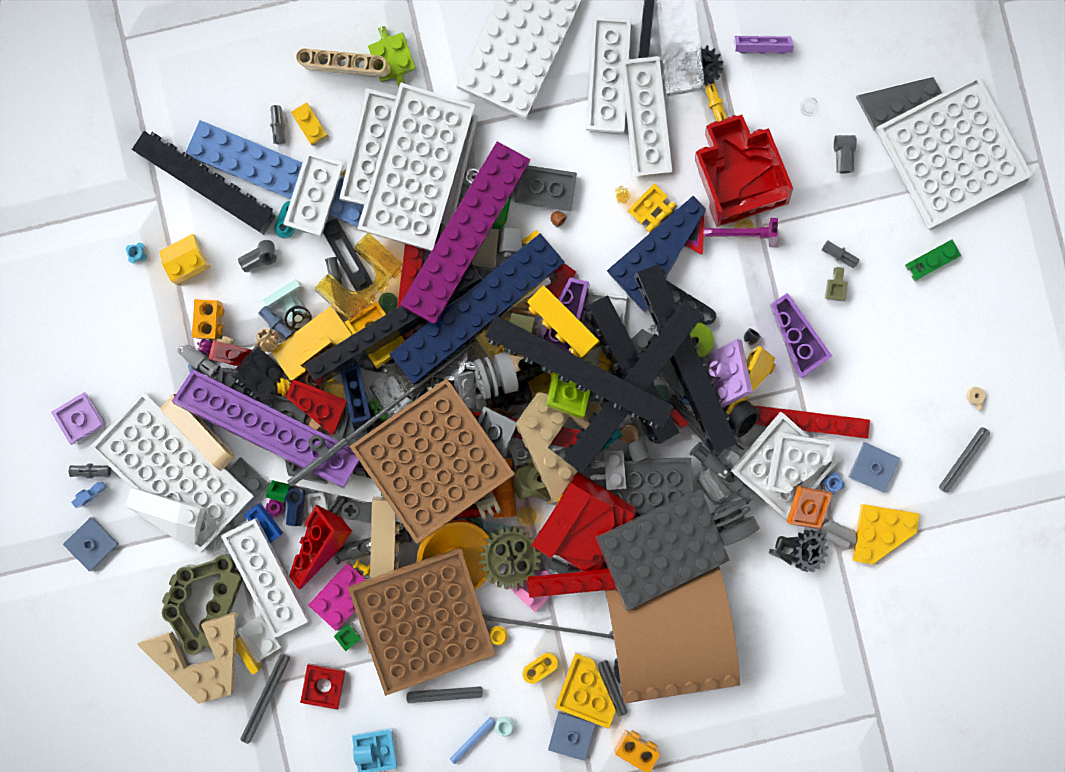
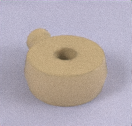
(976, 400)

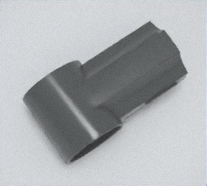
(844, 147)
(264, 254)
(638, 450)

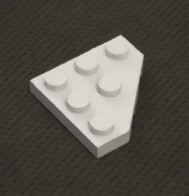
(796, 460)

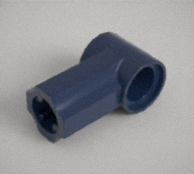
(294, 508)

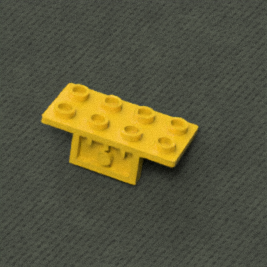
(310, 342)

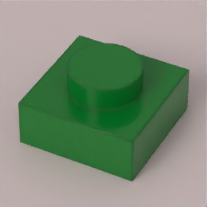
(278, 491)
(347, 637)

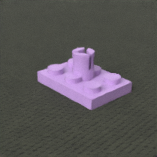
(730, 372)

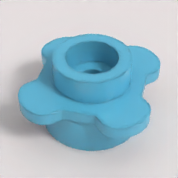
(131, 249)

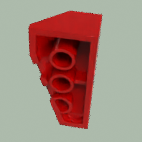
(322, 540)

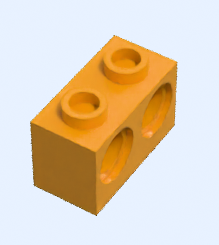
(201, 319)
(633, 755)

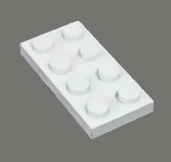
(314, 193)

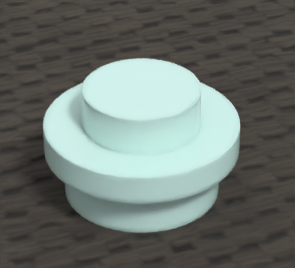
(504, 726)

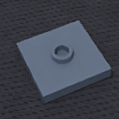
(874, 467)
(90, 544)
(571, 736)

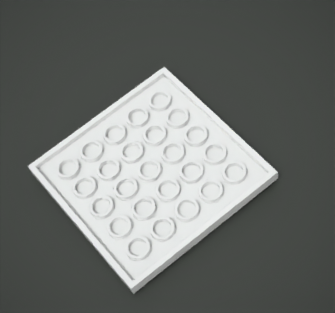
(367, 145)
(953, 151)

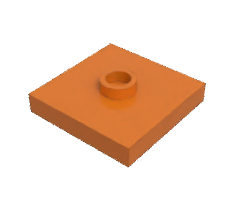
(809, 507)

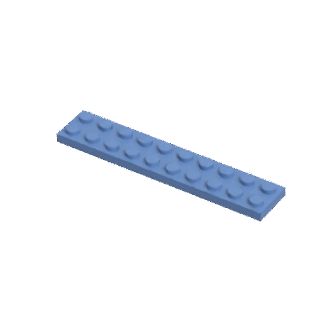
(259, 166)

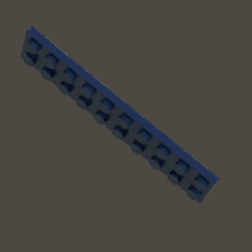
(477, 308)

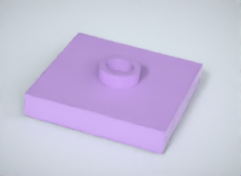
(78, 418)

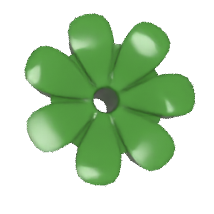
(375, 408)

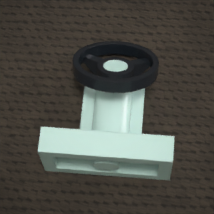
(290, 304)

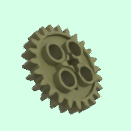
(493, 560)

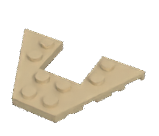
(538, 429)
(204, 679)

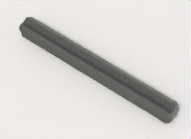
(265, 698)

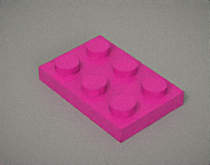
(334, 600)

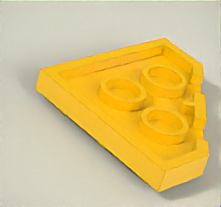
(882, 531)
(585, 693)

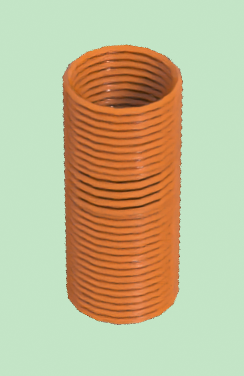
(507, 505)

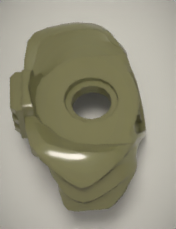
(529, 483)

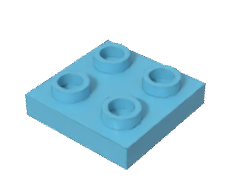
(374, 751)

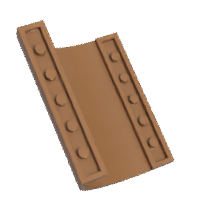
(676, 641)

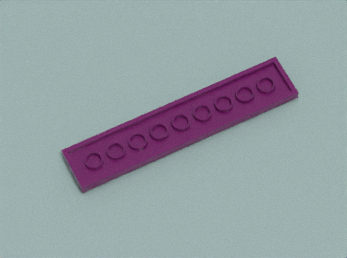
(465, 233)

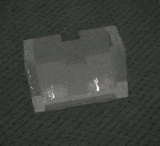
(386, 391)

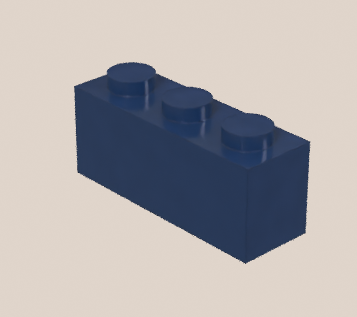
(356, 396)

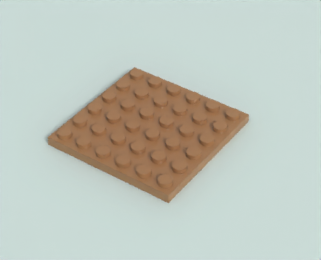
(432, 461)
(421, 621)

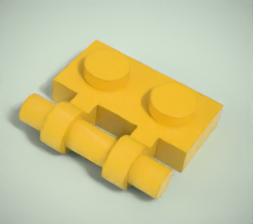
(647, 204)

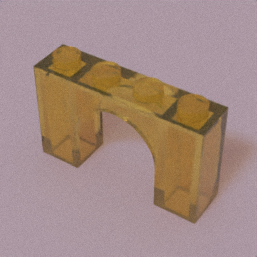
(350, 302)

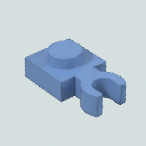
(85, 496)

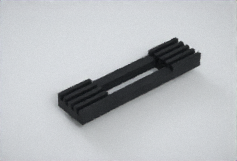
(359, 279)

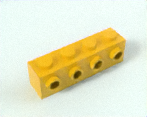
(566, 325)

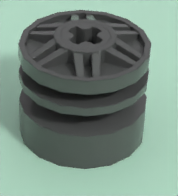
(734, 523)

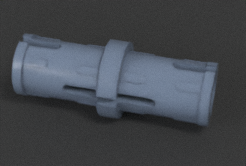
(275, 322)

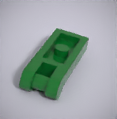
(933, 259)

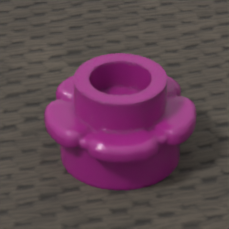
(204, 346)
(274, 512)

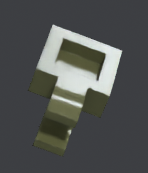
(836, 288)

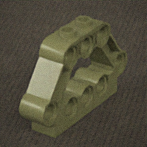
(182, 623)

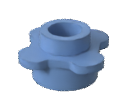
(838, 483)

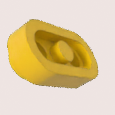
(540, 667)

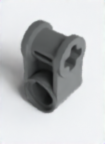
(363, 511)

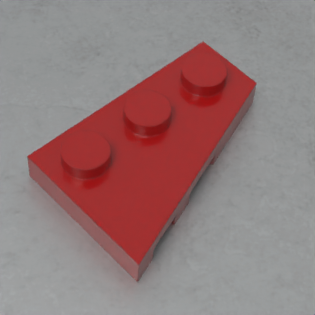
(319, 405)

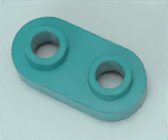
(280, 221)

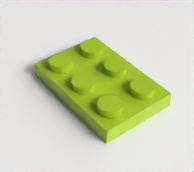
(567, 397)

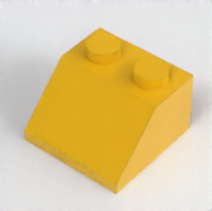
(184, 259)

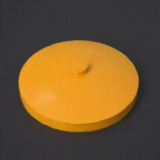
(454, 535)

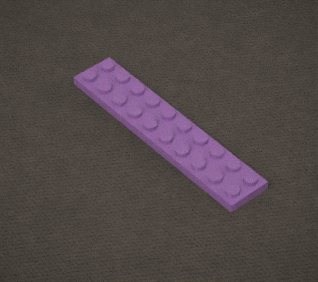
(262, 426)

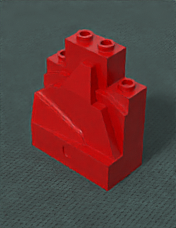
(741, 171)
(578, 519)

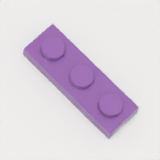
(763, 44)

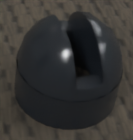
(751, 336)

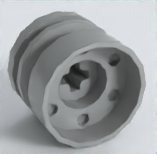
(496, 375)

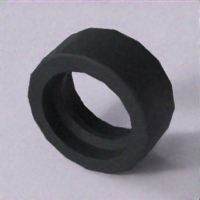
(743, 417)

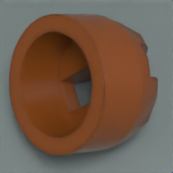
(558, 218)

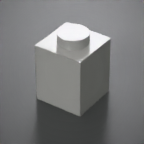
(509, 241)

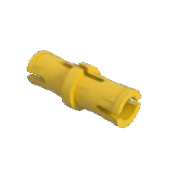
(715, 102)

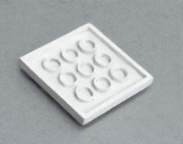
(756, 463)

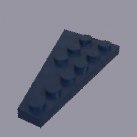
(658, 247)

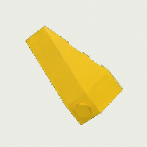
(759, 365)

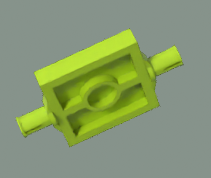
(396, 52)

